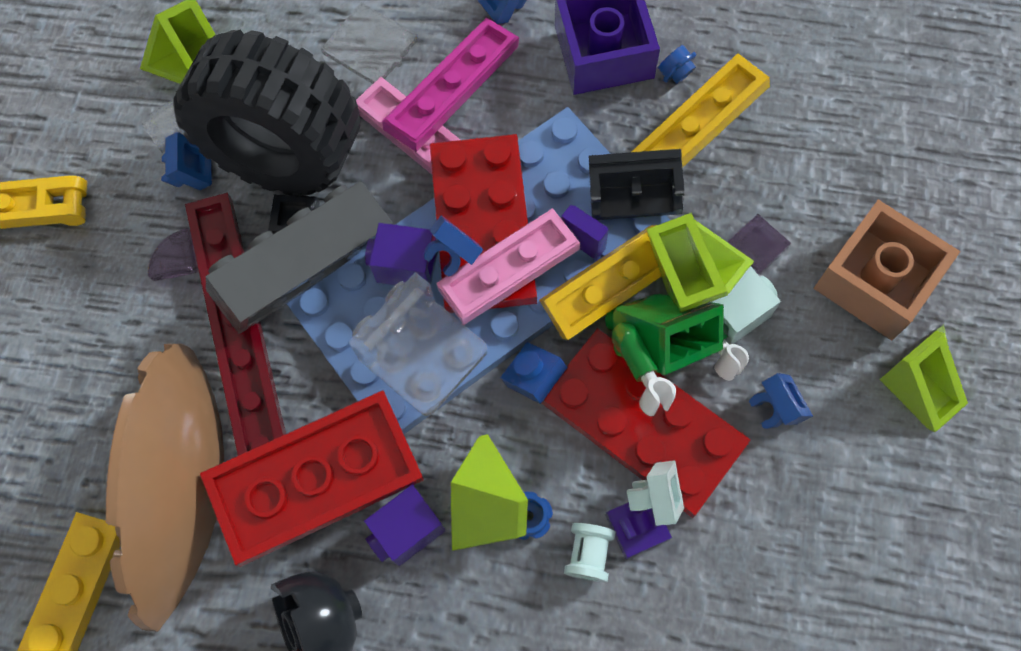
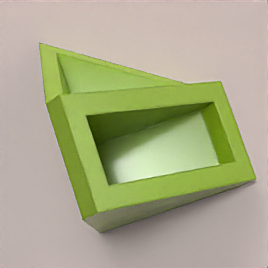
(176, 40)
(695, 262)
(928, 382)
(486, 499)

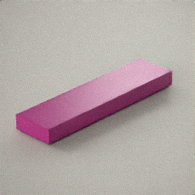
(450, 84)

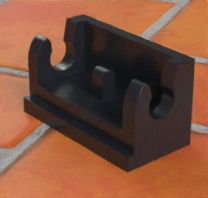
(636, 184)

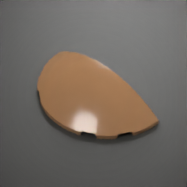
(156, 486)

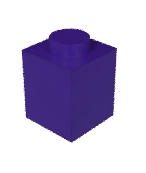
(399, 253)
(403, 527)

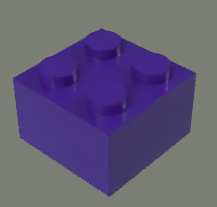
(606, 43)

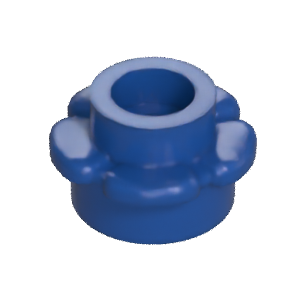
(677, 65)
(542, 513)

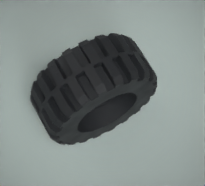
(267, 112)

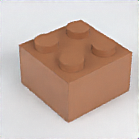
(886, 270)

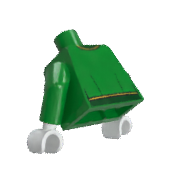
(662, 339)

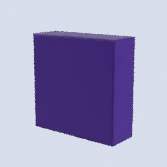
(587, 230)

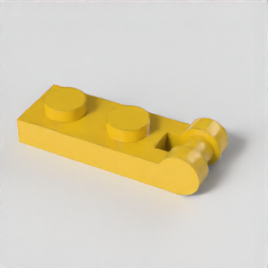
(31, 202)

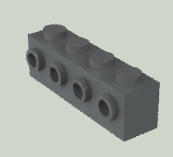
(294, 258)

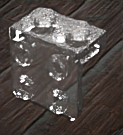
(417, 346)

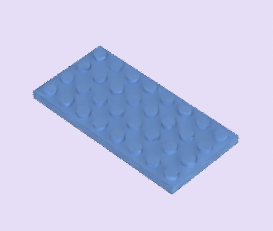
(553, 177)

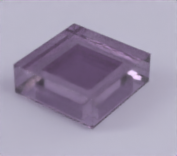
(760, 243)

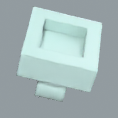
(658, 492)

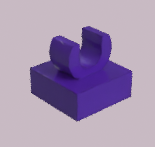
(636, 530)

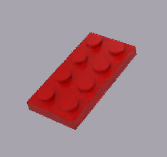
(482, 195)
(602, 403)
(310, 478)

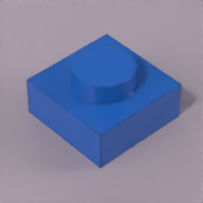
(533, 372)

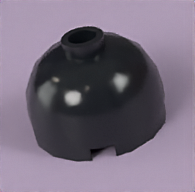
(316, 613)

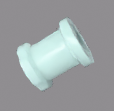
(589, 552)

